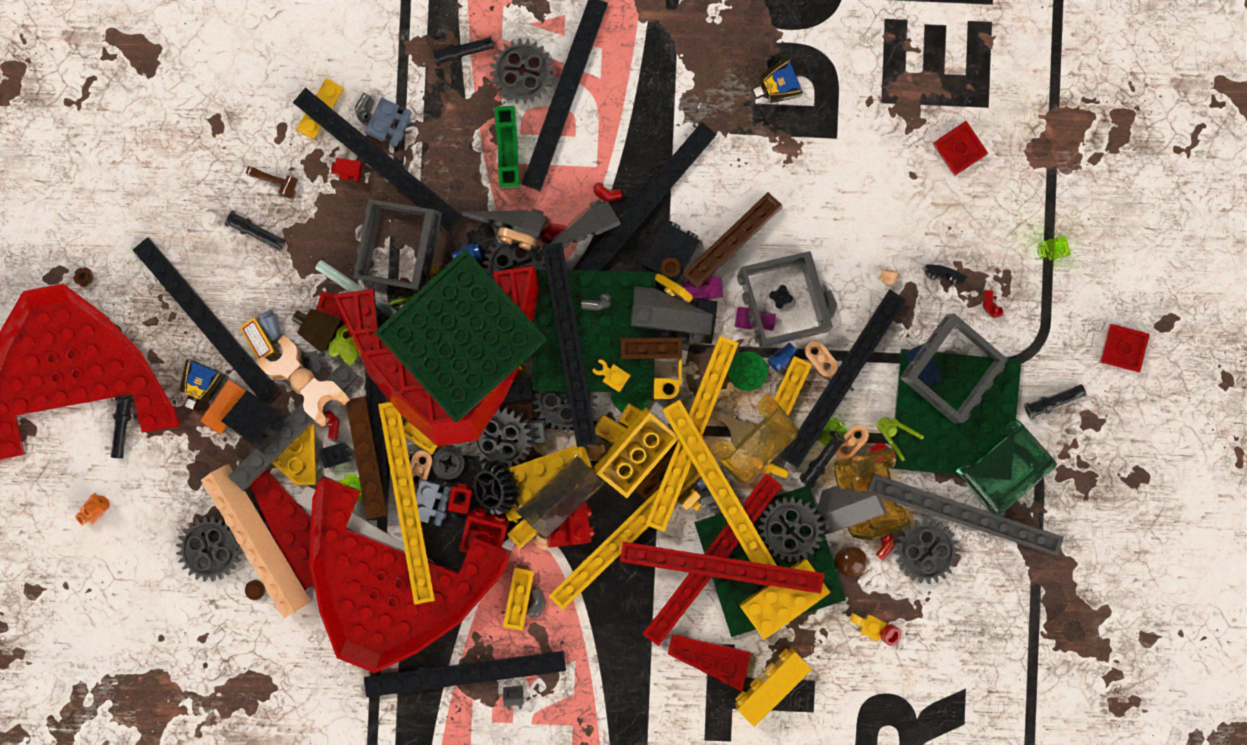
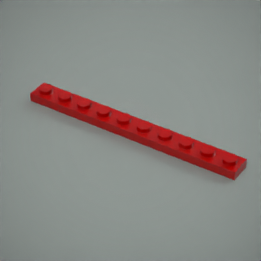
(720, 547)
(722, 567)

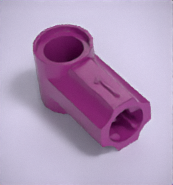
(710, 289)
(742, 320)

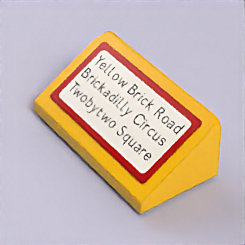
(257, 339)

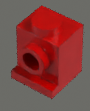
(347, 169)
(454, 503)

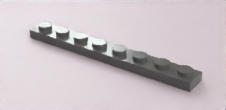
(296, 424)

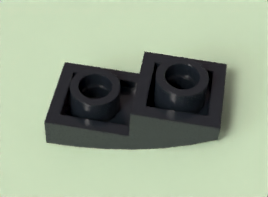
(938, 271)
(710, 307)

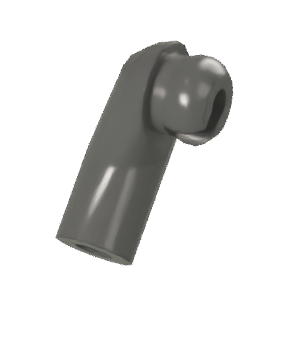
(361, 108)
(830, 302)
(595, 304)
(538, 605)

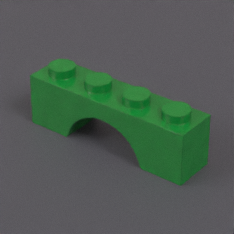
(507, 147)

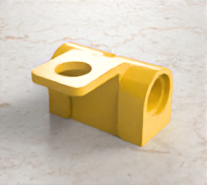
(660, 382)

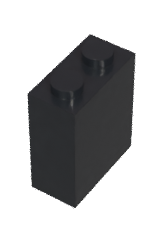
(674, 244)
(254, 421)

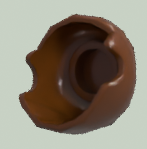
(850, 561)

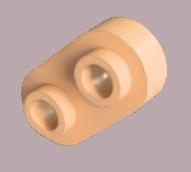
(525, 241)
(822, 357)
(852, 443)
(419, 469)

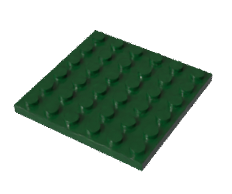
(597, 331)
(461, 336)
(949, 443)
(734, 592)

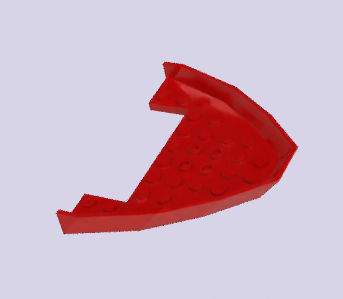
(67, 354)
(402, 389)
(368, 591)

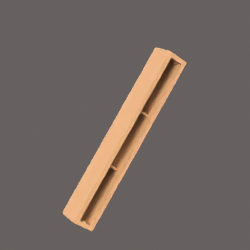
(256, 542)

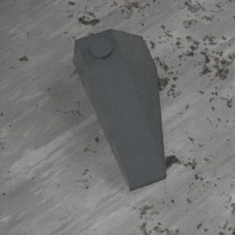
(518, 220)
(592, 220)
(663, 312)
(847, 508)

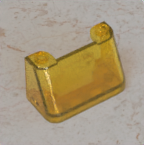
(760, 445)
(856, 474)

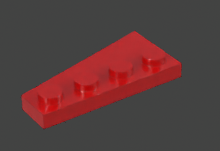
(717, 660)

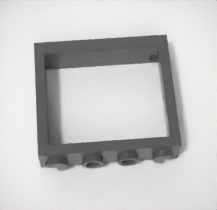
(425, 250)
(814, 289)
(928, 350)

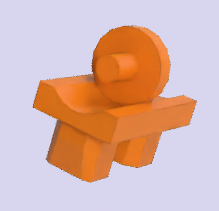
(92, 509)

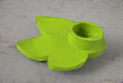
(343, 347)

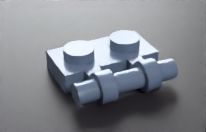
(382, 118)
(426, 493)

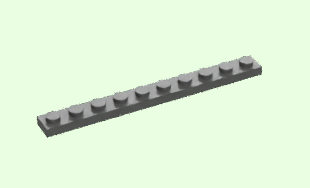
(965, 514)

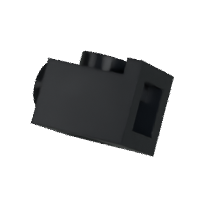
(327, 458)

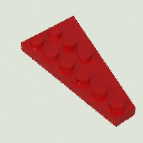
(288, 524)

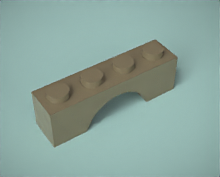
(737, 428)

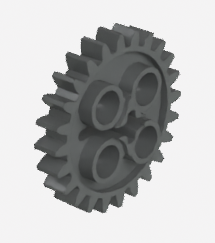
(518, 89)
(508, 252)
(553, 414)
(504, 419)
(805, 516)
(192, 556)
(940, 564)

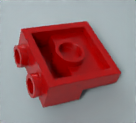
(484, 526)
(573, 530)

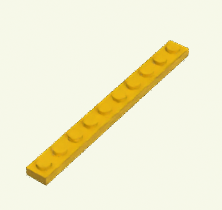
(699, 414)
(717, 483)
(406, 504)
(610, 549)

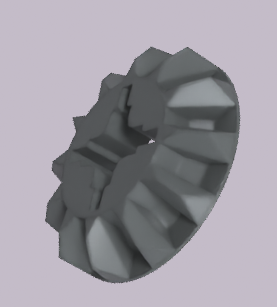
(439, 467)

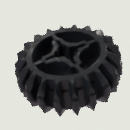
(495, 487)

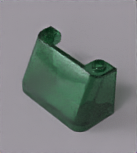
(1007, 469)

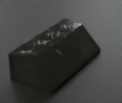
(560, 496)

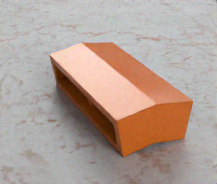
(222, 405)

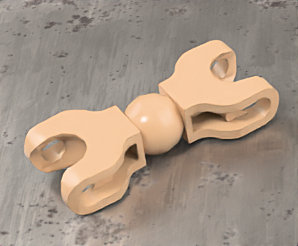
(303, 380)

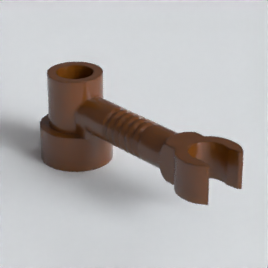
(287, 185)

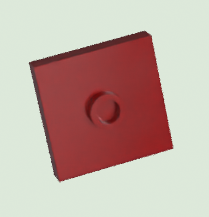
(960, 148)
(1124, 348)

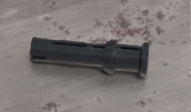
(453, 52)
(246, 226)
(1046, 404)
(121, 419)
(817, 466)

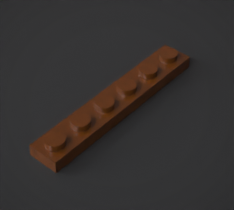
(732, 240)
(366, 457)

